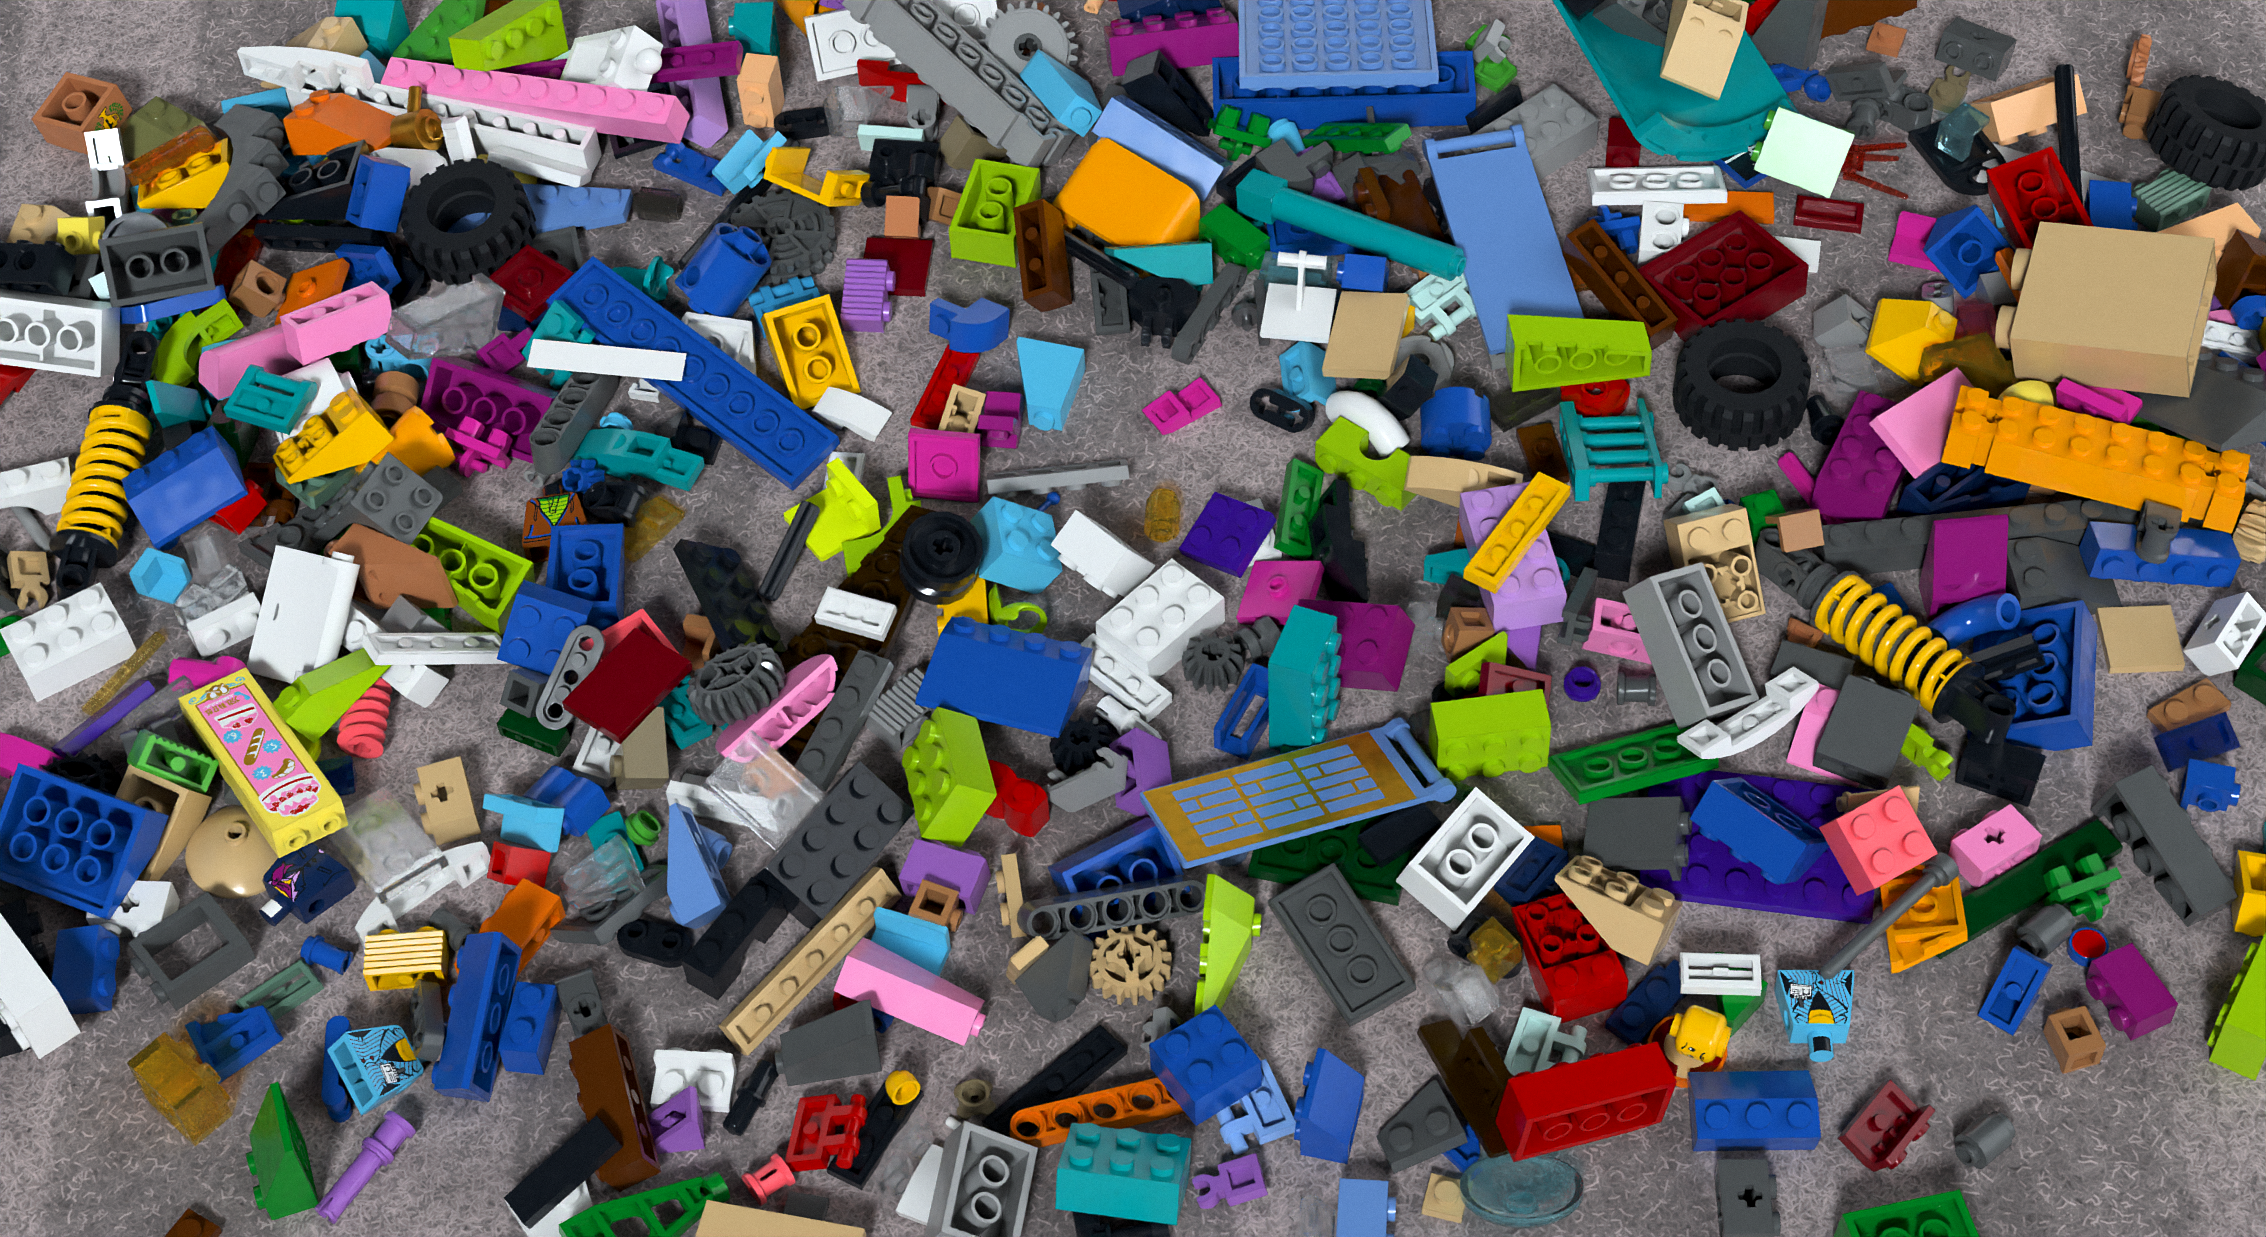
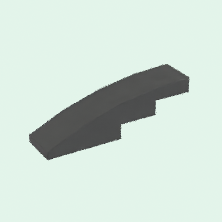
(1108, 296)

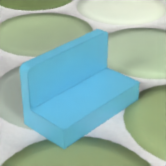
(271, 101)
(1303, 373)
(527, 820)
(912, 939)

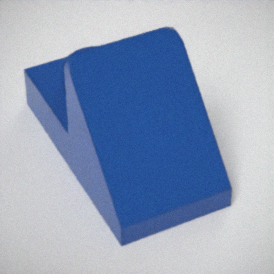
(2015, 990)

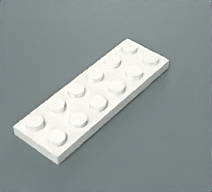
(839, 40)

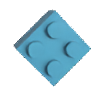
(1017, 546)

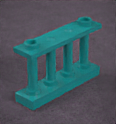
(1582, 461)

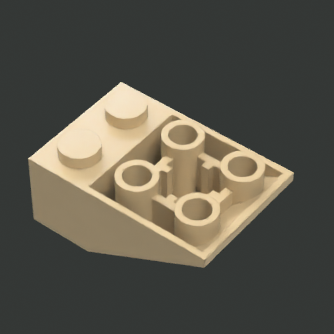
(1703, 43)
(1725, 546)
(1620, 909)

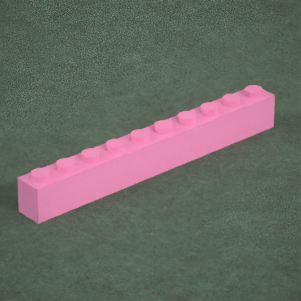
(596, 106)

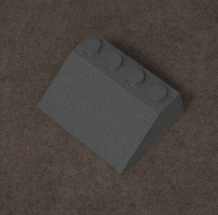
(2223, 405)

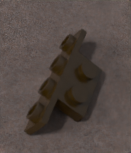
(1472, 1075)

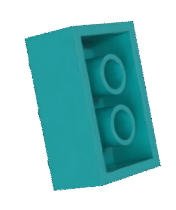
(1123, 1173)

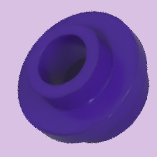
(1582, 675)

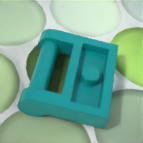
(268, 407)

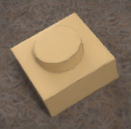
(1443, 1199)

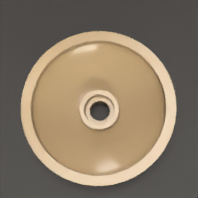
(225, 864)

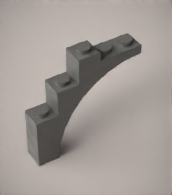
(252, 176)

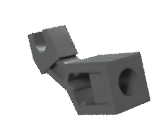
(1390, 165)

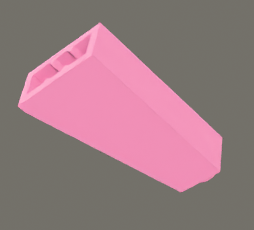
(909, 992)

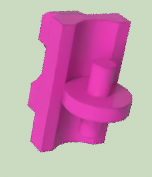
(467, 440)

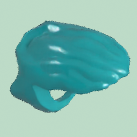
(648, 281)

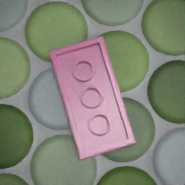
(1920, 424)

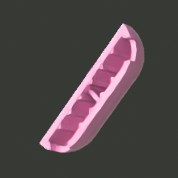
(805, 695)

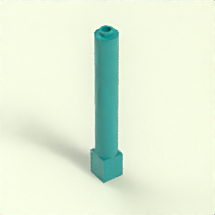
(1270, 199)

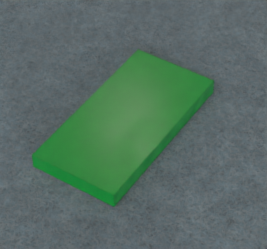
(1626, 764)

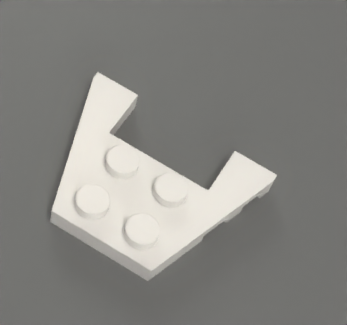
(728, 334)

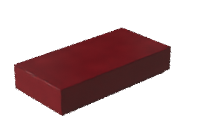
(1828, 214)

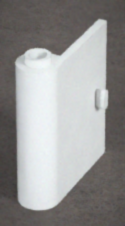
(302, 613)

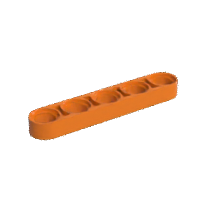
(1083, 1109)

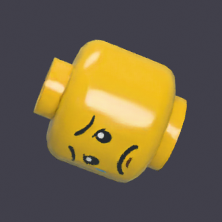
(1700, 1033)

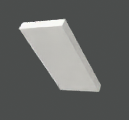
(1656, 184)

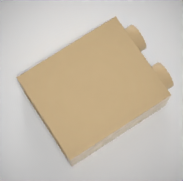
(2110, 308)

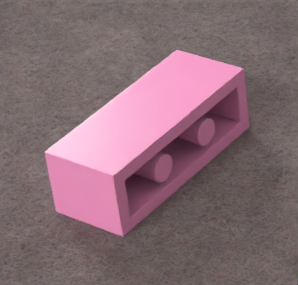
(337, 323)

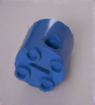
(724, 270)

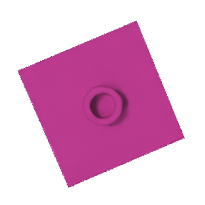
(944, 465)
(1278, 587)

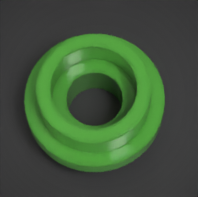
(643, 828)

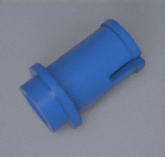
(325, 954)

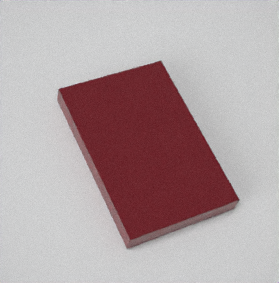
(627, 685)

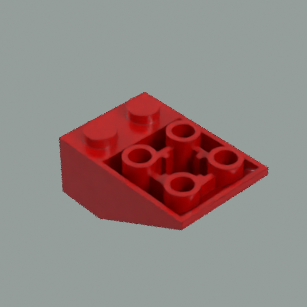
(1569, 965)

